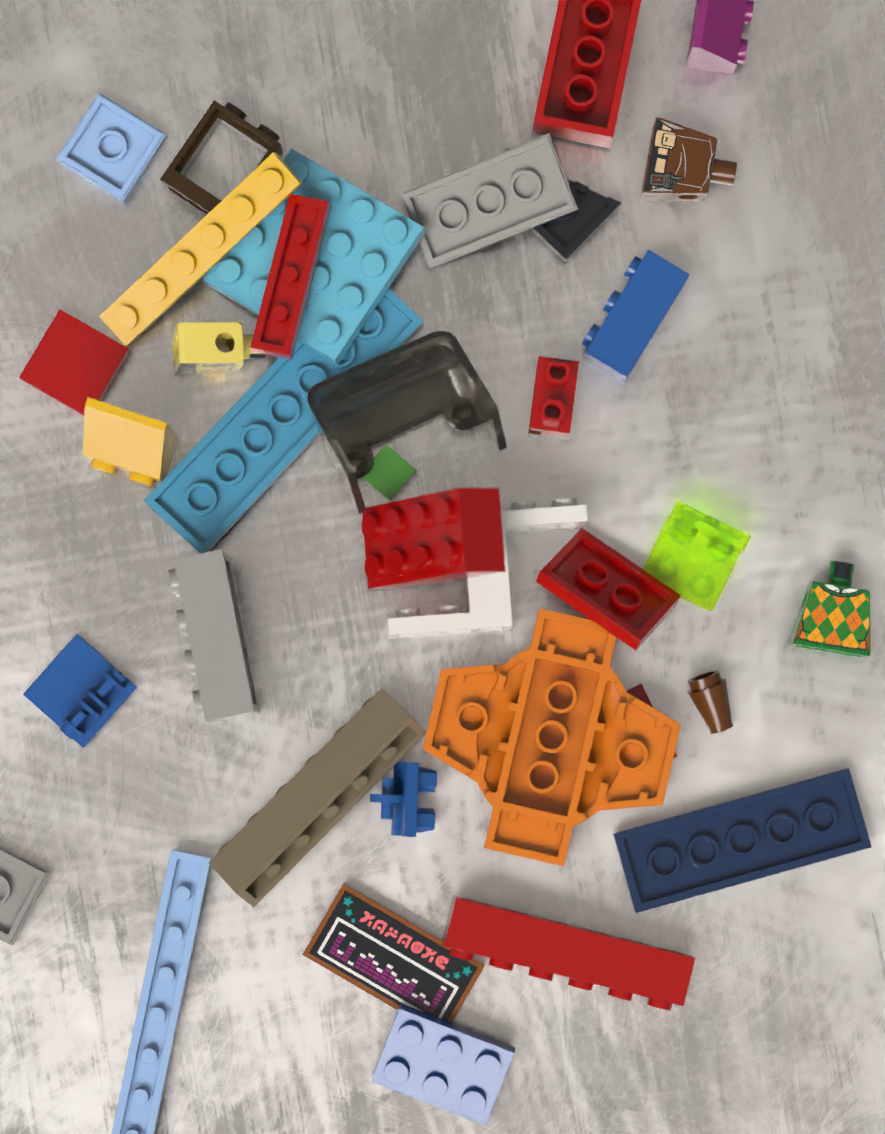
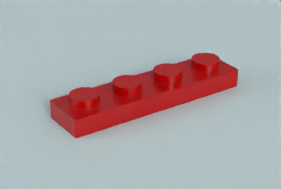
(290, 276)

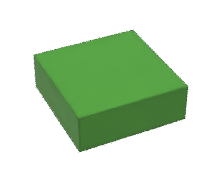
(389, 473)

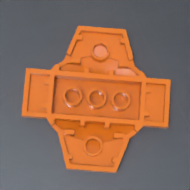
(551, 737)

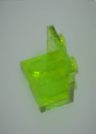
(695, 555)

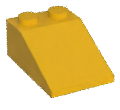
(127, 442)

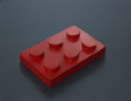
(608, 588)

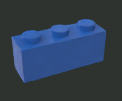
(634, 314)

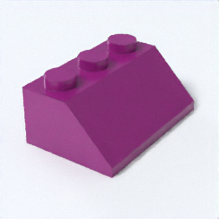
(717, 35)

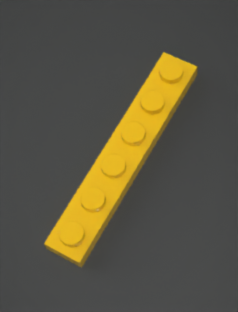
(201, 249)

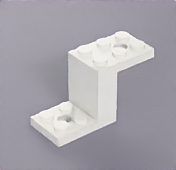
(490, 594)

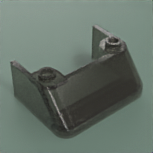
(394, 395)

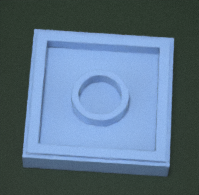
(111, 148)

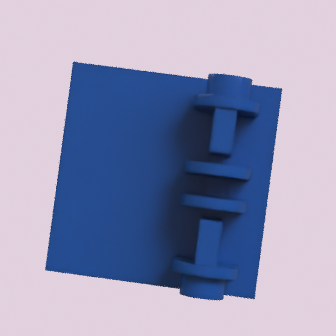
(80, 691)

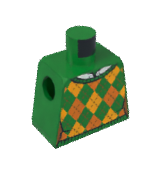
(834, 615)

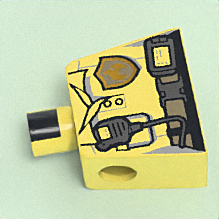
(197, 350)

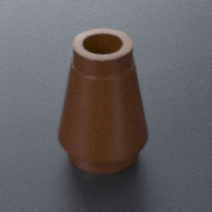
(711, 700)

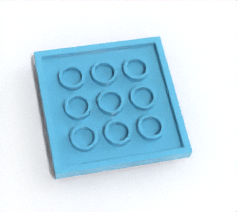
(356, 263)

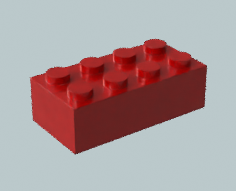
(586, 70)
(433, 538)

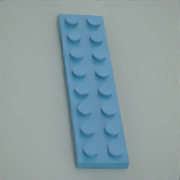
(264, 433)

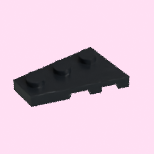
(572, 230)

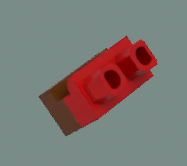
(553, 398)

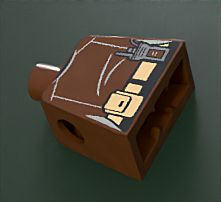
(682, 164)

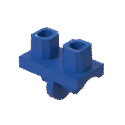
(401, 796)

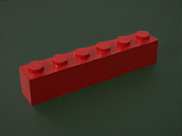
(568, 951)

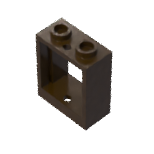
(233, 119)

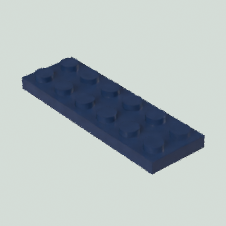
(742, 840)

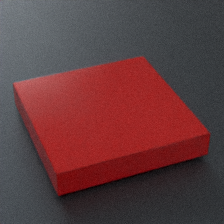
(74, 362)

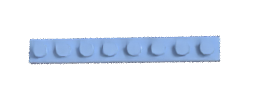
(162, 993)

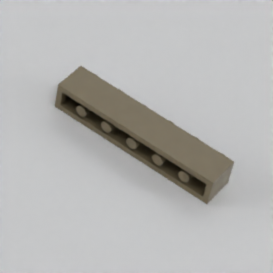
(316, 797)

